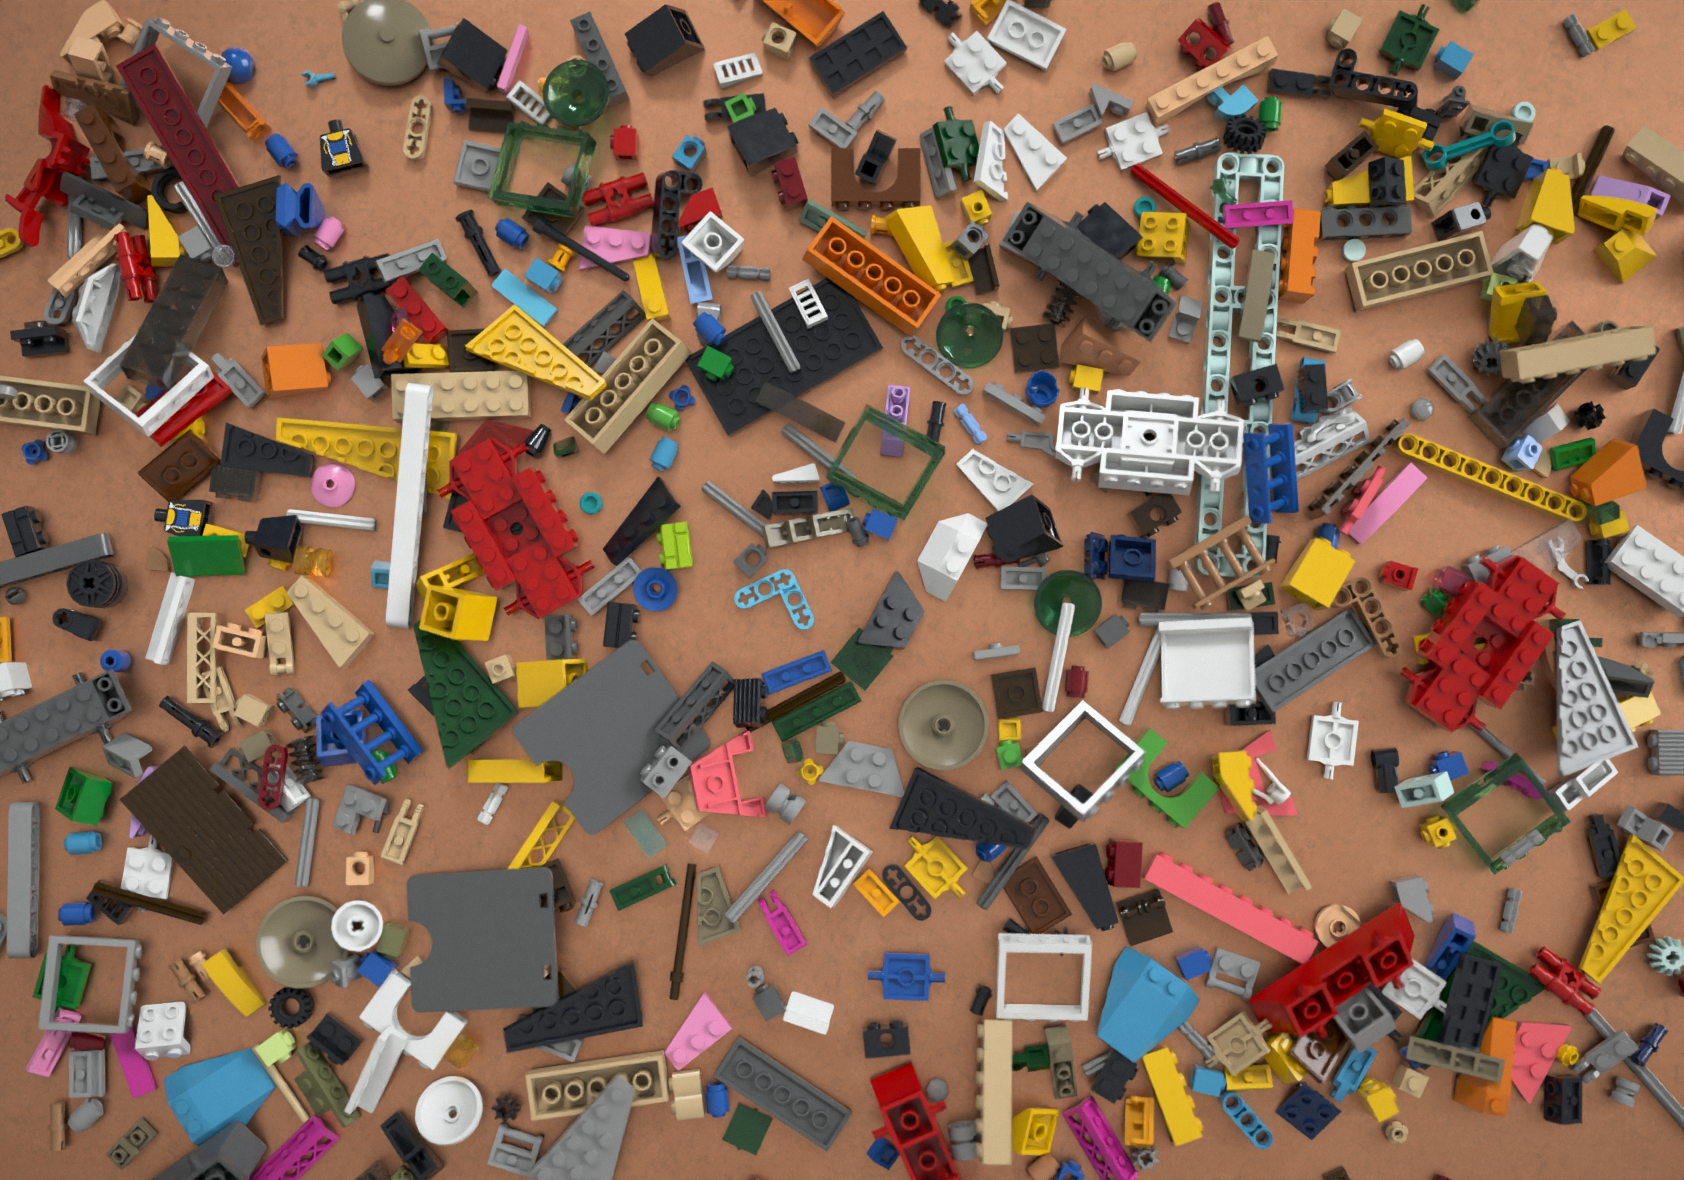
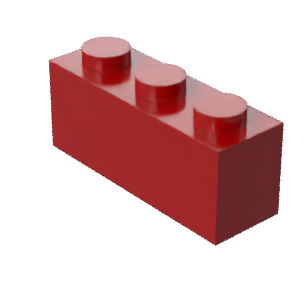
(417, 310)

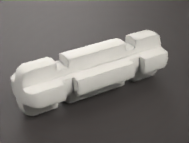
(492, 803)

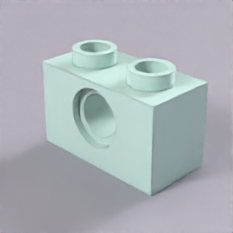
(1424, 789)

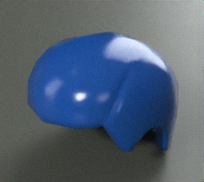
(241, 64)
(1042, 389)

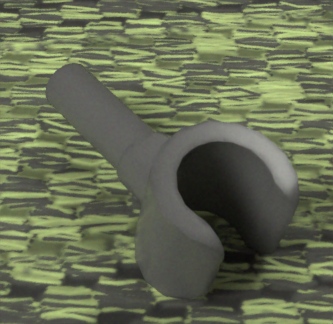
(1041, 558)
(385, 812)

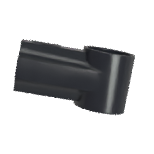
(1385, 764)

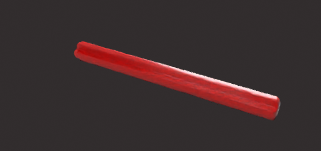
(1185, 206)

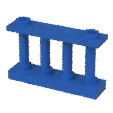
(1283, 472)
(388, 722)

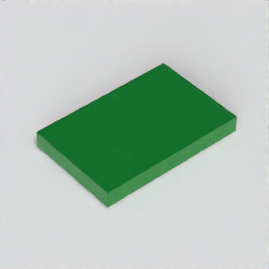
(206, 555)

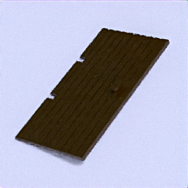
(203, 830)

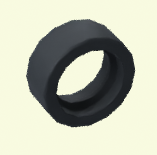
(157, 190)
(1064, 816)

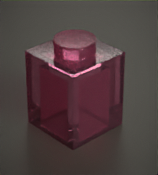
(1449, 580)

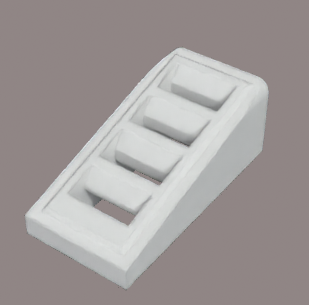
(734, 79)
(520, 86)
(816, 319)
(803, 474)

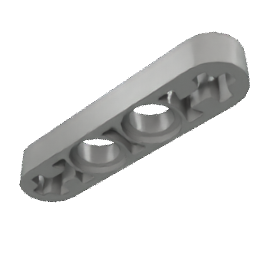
(938, 363)

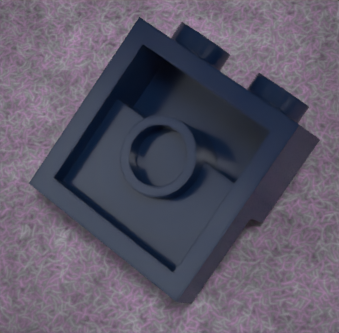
(1132, 558)

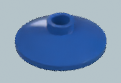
(647, 596)

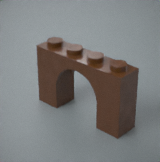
(103, 137)
(848, 193)

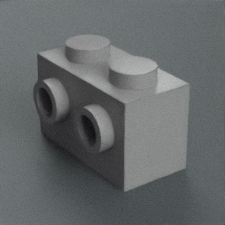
(664, 770)

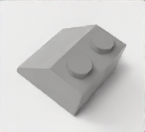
(1363, 1020)

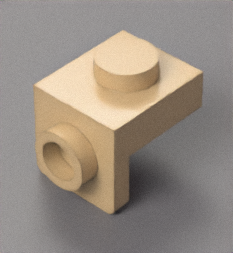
(1002, 313)

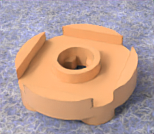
(1328, 916)

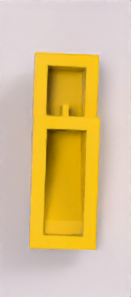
(1617, 213)
(234, 982)

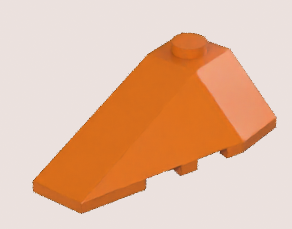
(1483, 1094)

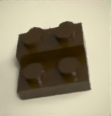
(562, 891)

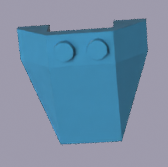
(1142, 1005)
(217, 1093)

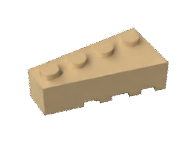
(1659, 161)
(332, 623)

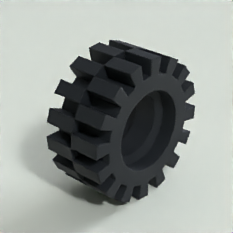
(1244, 134)
(281, 1016)

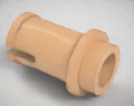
(196, 960)

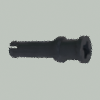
(474, 233)
(199, 728)

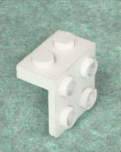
(162, 1031)

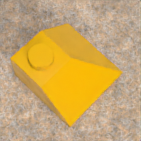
(1625, 253)
(1033, 1131)

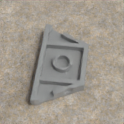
(865, 768)

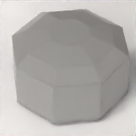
(1422, 409)
(937, 1090)

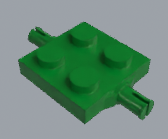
(71, 982)

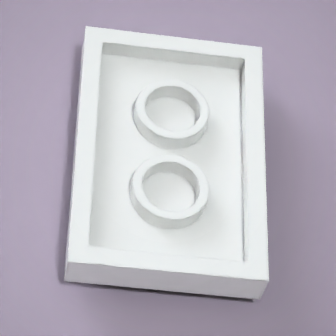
(1026, 34)

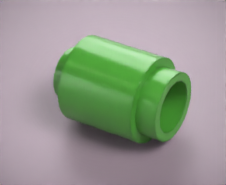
(663, 416)

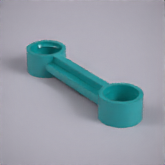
(1470, 145)

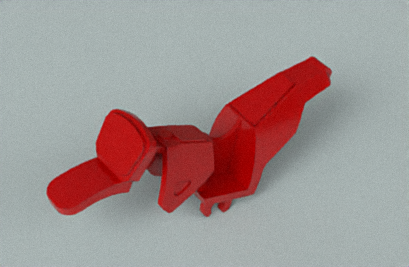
(46, 173)

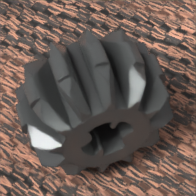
(1488, 357)

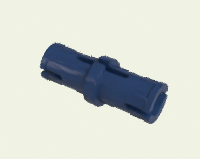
(1649, 1044)

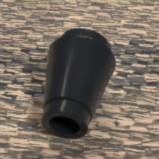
(537, 440)

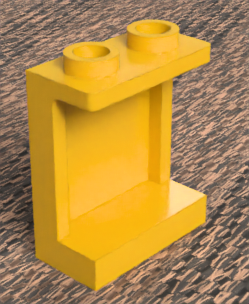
(1506, 307)

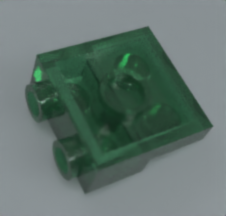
(862, 662)

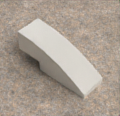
(1582, 784)

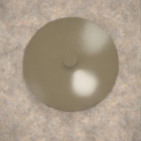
(385, 42)
(943, 725)
(298, 942)

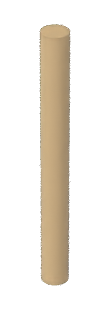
(284, 1088)

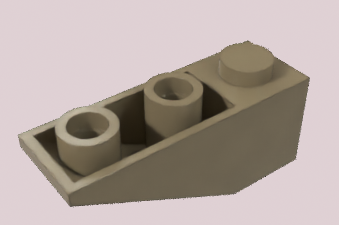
(1480, 121)
(1061, 1061)

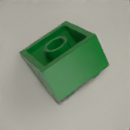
(83, 796)

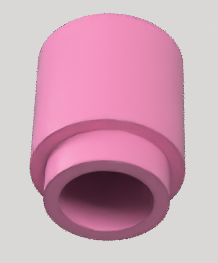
(328, 233)

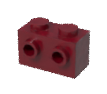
(790, 183)
(1124, 863)

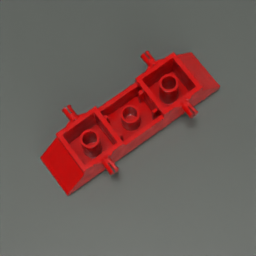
(1312, 991)
(913, 1125)

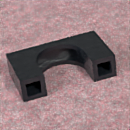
(1649, 440)

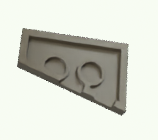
(712, 905)

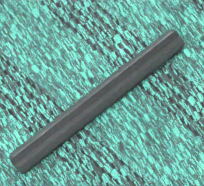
(1009, 867)

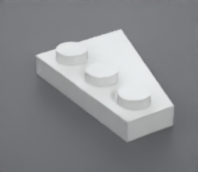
(1033, 150)
(989, 167)
(993, 481)

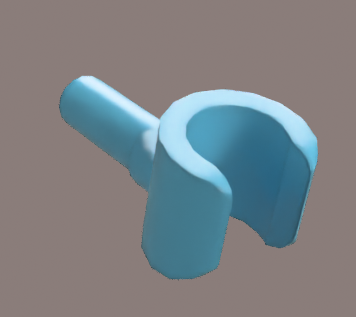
(315, 78)

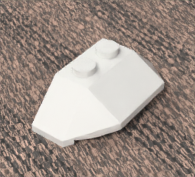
(96, 305)
(949, 553)

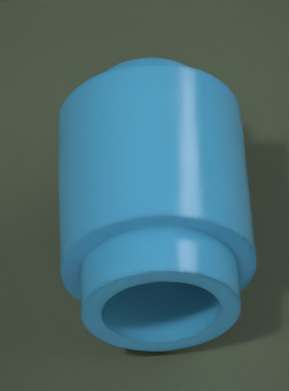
(663, 454)
(83, 842)

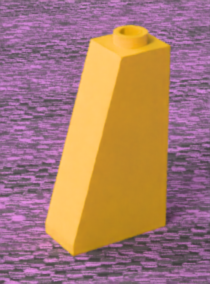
(1355, 189)
(921, 244)
(512, 771)

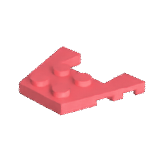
(1260, 746)
(716, 782)

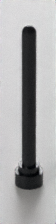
(543, 227)

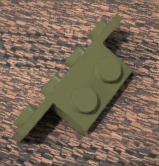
(322, 1086)

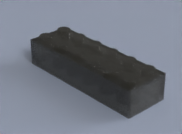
(174, 323)
(1518, 404)

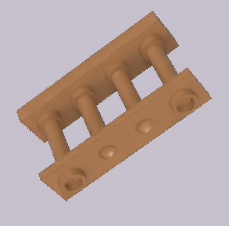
(1201, 552)

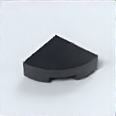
(763, 505)

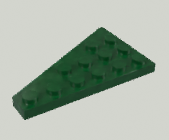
(461, 696)
(1512, 990)

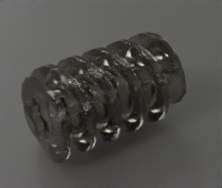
(1060, 304)
(305, 760)

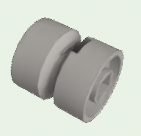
(785, 804)
(964, 1139)

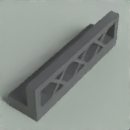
(600, 324)
(694, 704)
(245, 787)

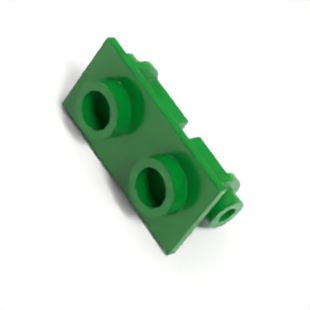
(1435, 601)

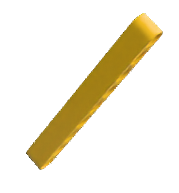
(1499, 477)

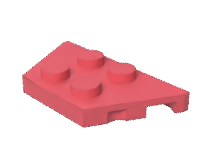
(1534, 1053)

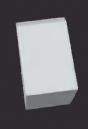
(1547, 424)

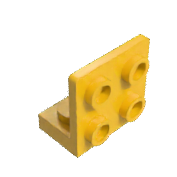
(1164, 235)

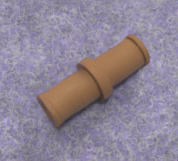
(187, 980)
(57, 1126)

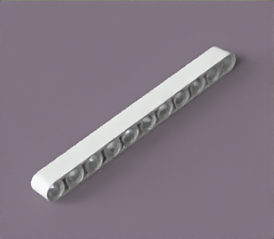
(409, 505)

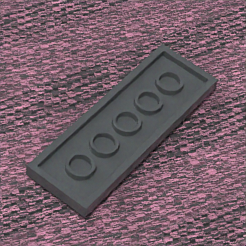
(1311, 660)
(782, 1093)

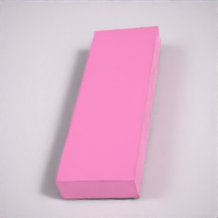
(512, 60)
(52, 1045)

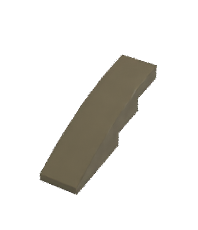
(1256, 296)
(807, 528)
(1455, 1059)

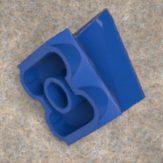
(298, 209)

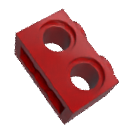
(1208, 39)

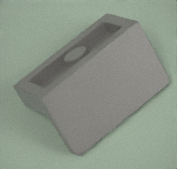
(125, 753)

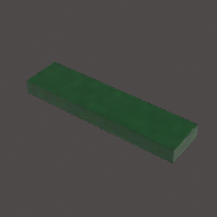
(816, 711)

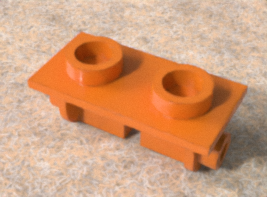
(400, 342)

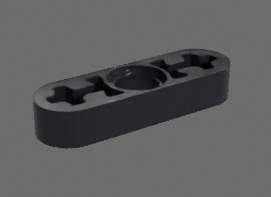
(891, 882)

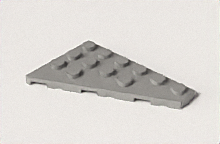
(1587, 711)
(592, 1141)

